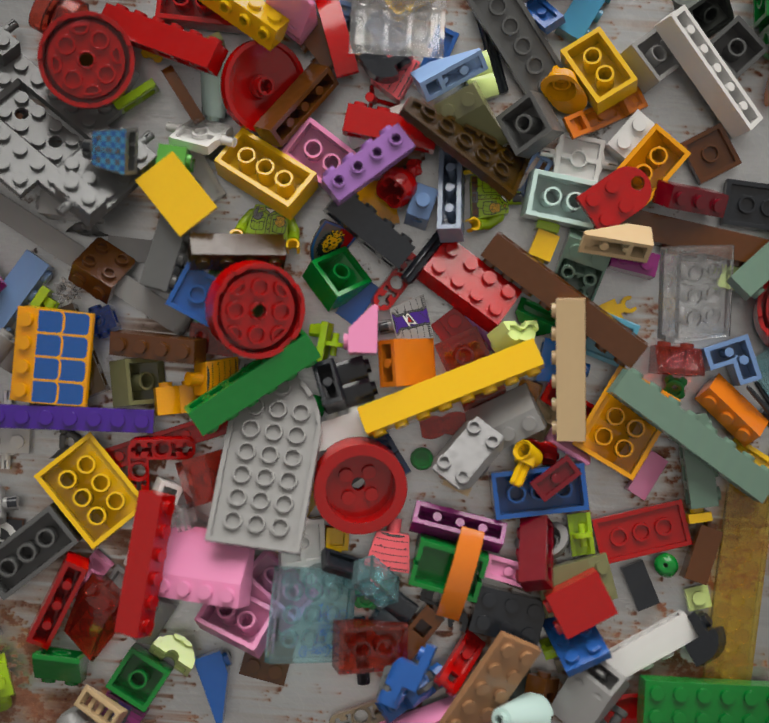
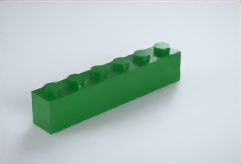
(250, 384)

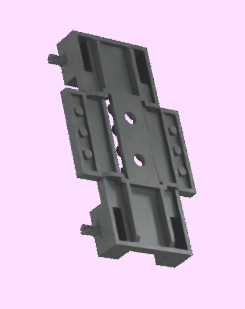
(61, 170)

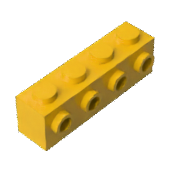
(253, 18)

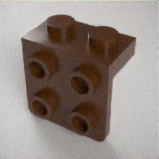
(100, 269)

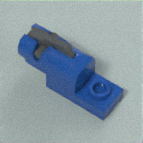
(404, 675)
(413, 699)

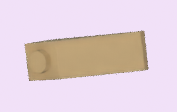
(619, 241)

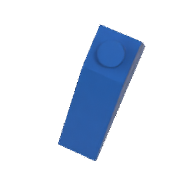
(214, 675)

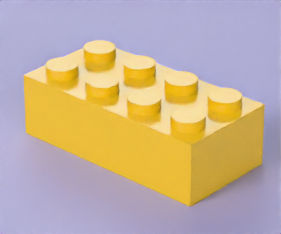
(267, 174)

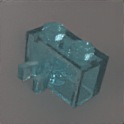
(374, 581)

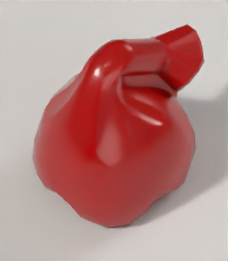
(399, 184)

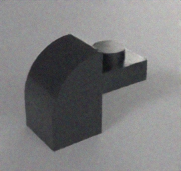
(382, 68)
(710, 640)

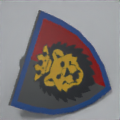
(329, 238)

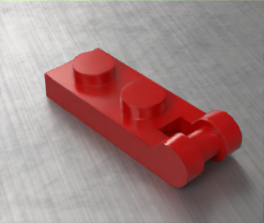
(460, 662)

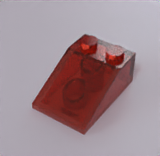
(464, 349)
(199, 477)
(94, 615)
(367, 645)

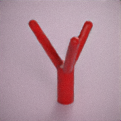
(373, 100)

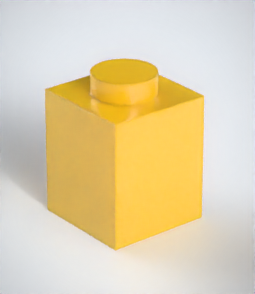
(543, 245)

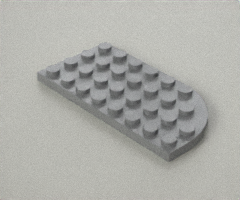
(267, 472)

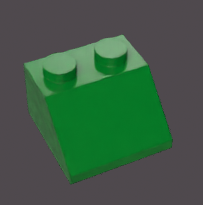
(336, 278)
(60, 665)

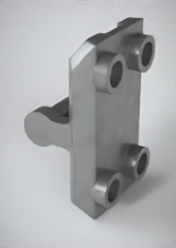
(468, 453)

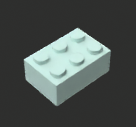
(552, 199)

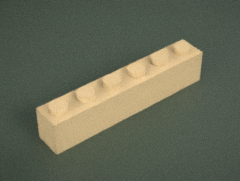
(570, 369)

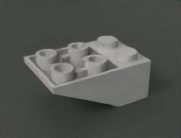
(589, 694)

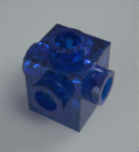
(108, 318)

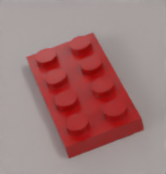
(642, 531)

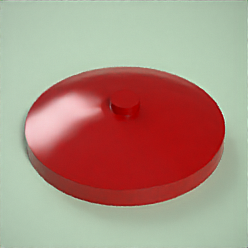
(256, 79)

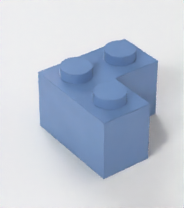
(737, 356)

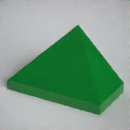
(531, 310)

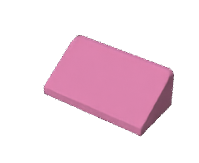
(567, 448)
(647, 475)

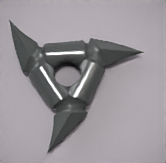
(83, 229)
(65, 434)

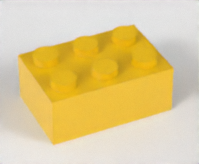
(599, 70)

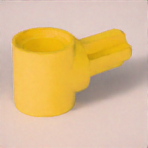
(526, 458)

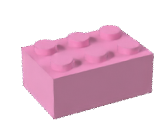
(316, 148)

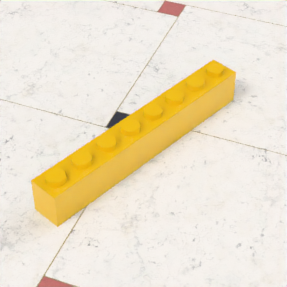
(451, 387)

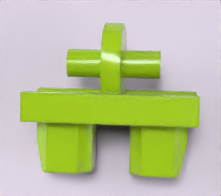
(327, 339)
(580, 534)

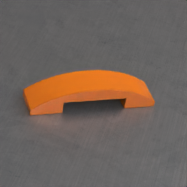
(587, 121)
(461, 573)

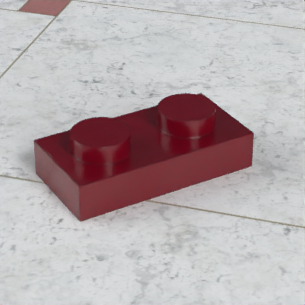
(555, 478)

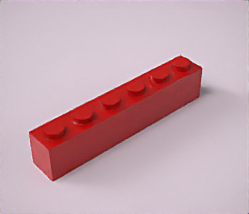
(169, 40)
(145, 563)

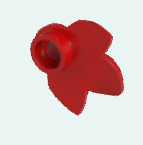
(548, 450)

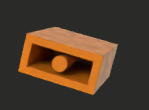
(405, 361)

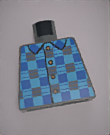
(114, 150)

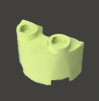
(510, 333)
(177, 649)

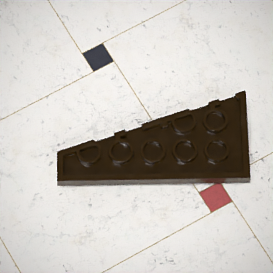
(469, 146)

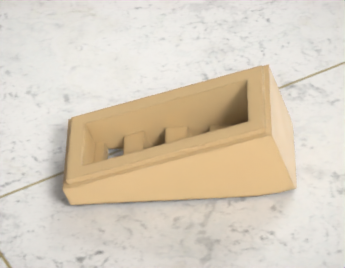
(113, 706)

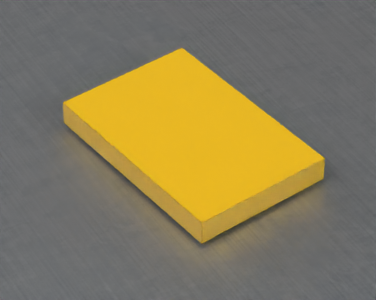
(176, 194)

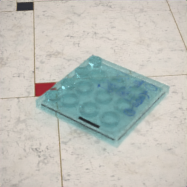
(303, 614)

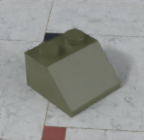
(134, 381)

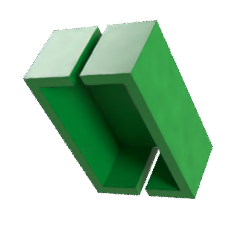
(433, 564)

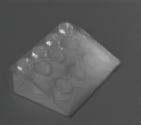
(398, 27)
(694, 292)

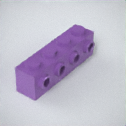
(367, 164)

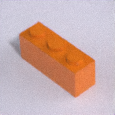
(732, 410)

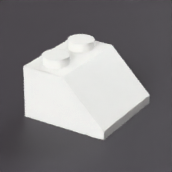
(629, 136)

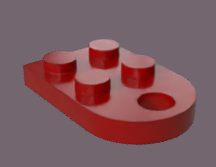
(614, 198)

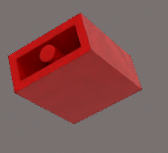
(579, 603)

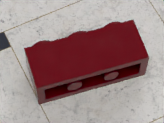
(690, 198)
(535, 553)

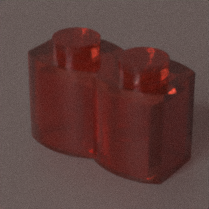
(438, 426)

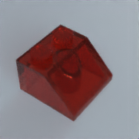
(676, 360)

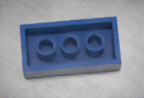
(520, 502)

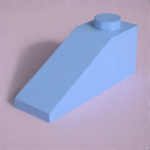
(447, 73)

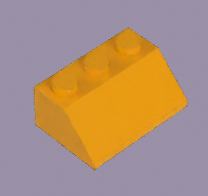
(657, 157)

